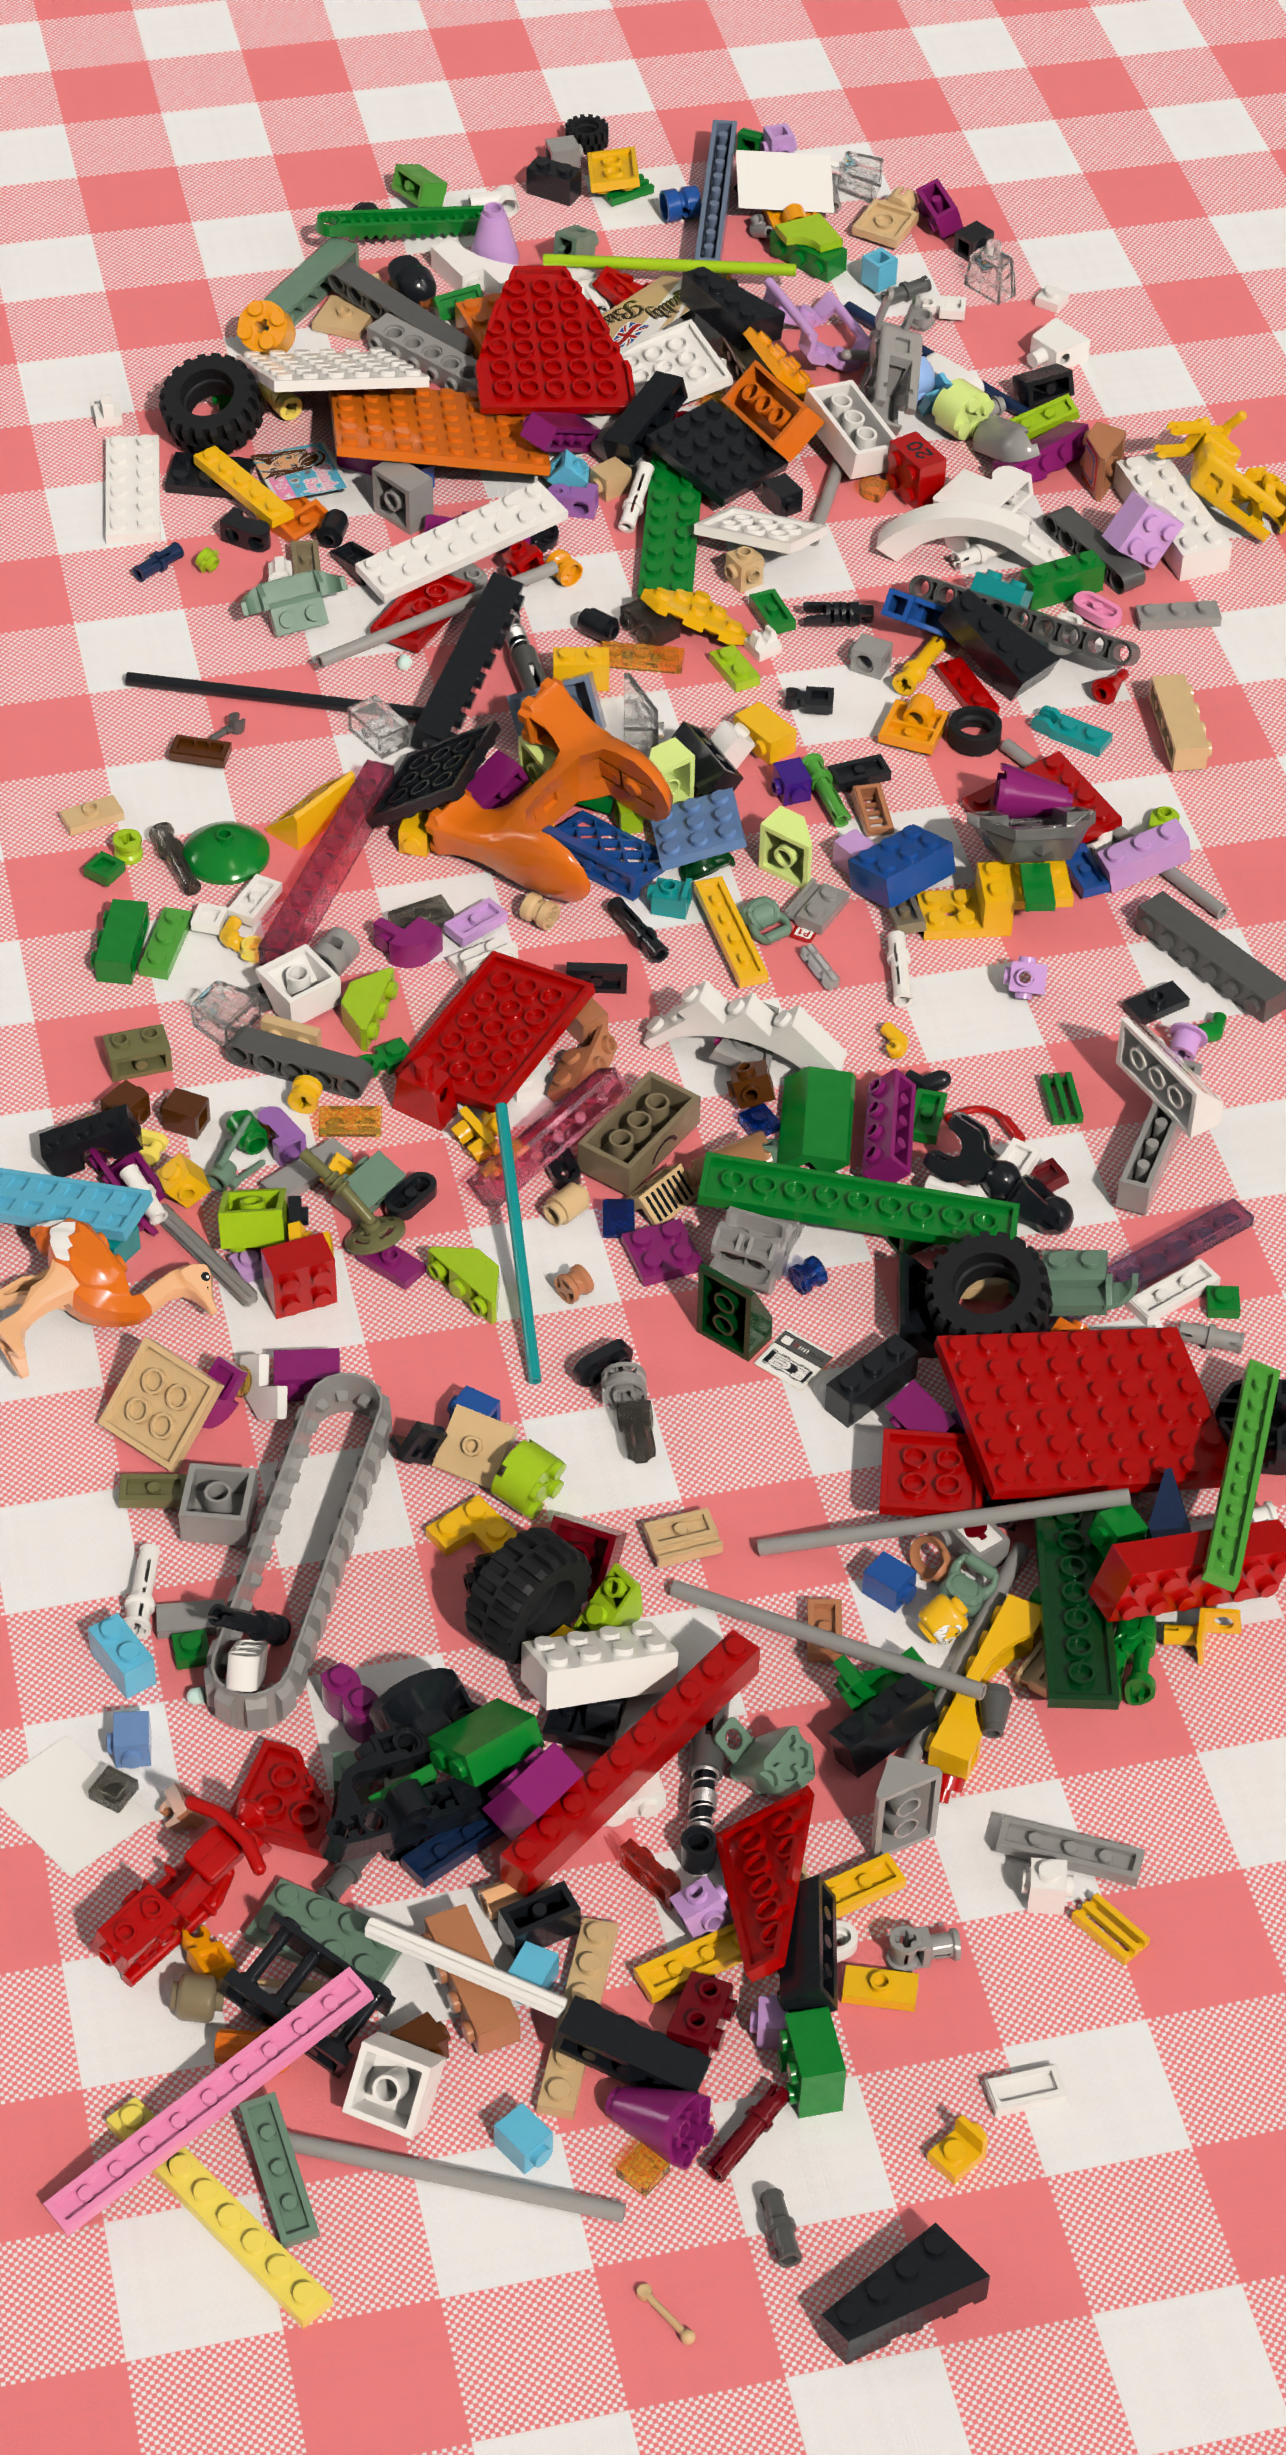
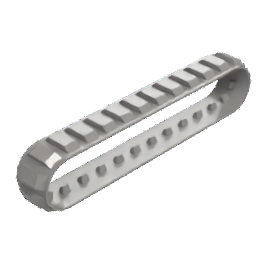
(329, 1396)

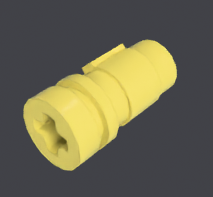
(284, 403)

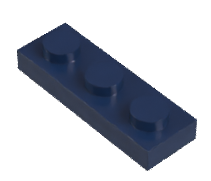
(449, 1850)

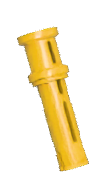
(916, 670)

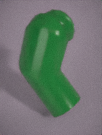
(1214, 1028)

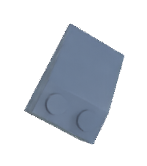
(581, 689)

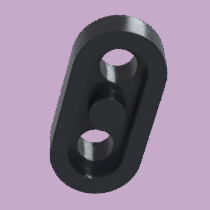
(407, 1197)
(590, 1367)

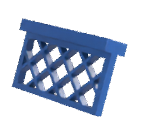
(603, 865)

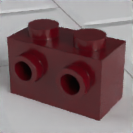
(702, 2013)

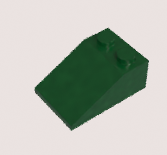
(731, 1314)

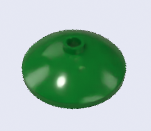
(226, 852)

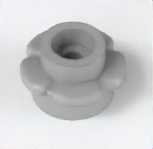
(923, 320)

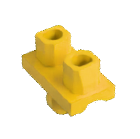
(485, 1131)

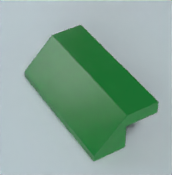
(817, 1119)

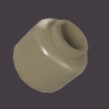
(196, 1997)

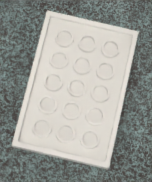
(678, 352)

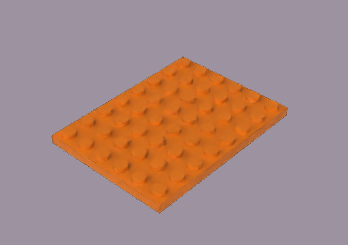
(431, 430)

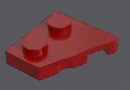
(616, 285)

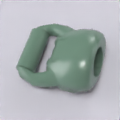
(763, 913)
(965, 1588)

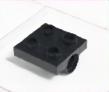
(586, 1725)

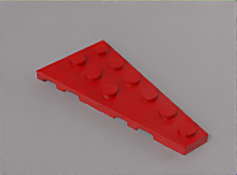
(762, 1878)

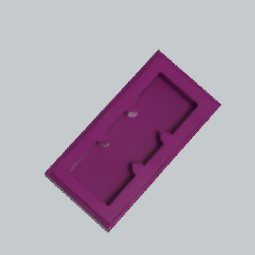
(395, 1266)

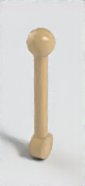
(644, 2293)

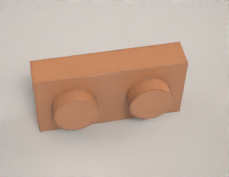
(827, 1616)

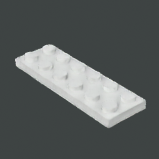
(133, 489)

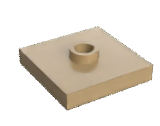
(342, 319)
(475, 1446)

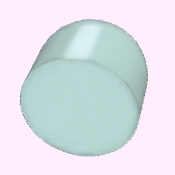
(404, 662)
(197, 1695)

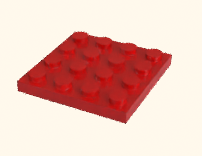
(1060, 770)

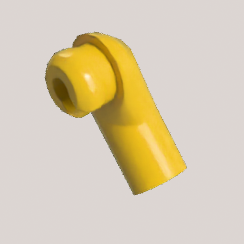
(229, 934)
(898, 1040)

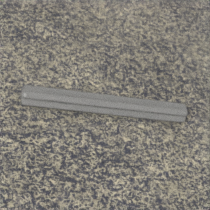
(207, 1255)

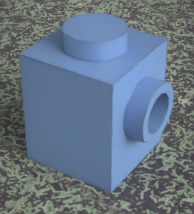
(130, 1739)

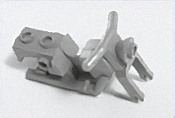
(892, 355)

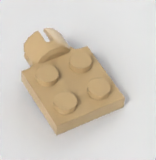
(888, 219)

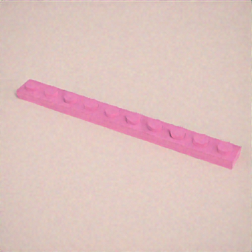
(208, 2101)

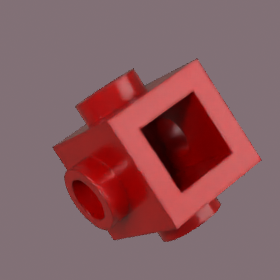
(522, 558)

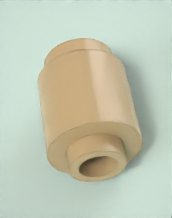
(566, 1204)

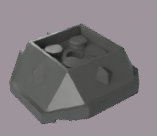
(1033, 838)

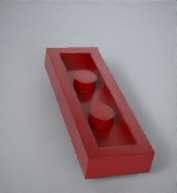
(965, 685)

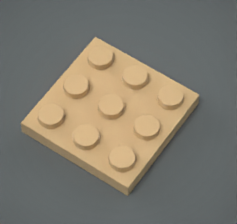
(160, 1404)

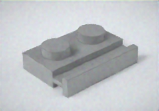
(817, 906)

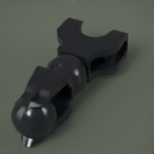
(999, 1177)

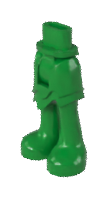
(1135, 1643)

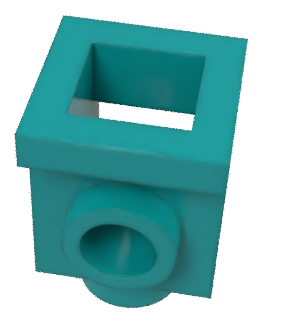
(670, 897)

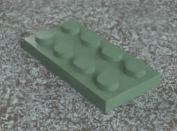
(329, 1924)

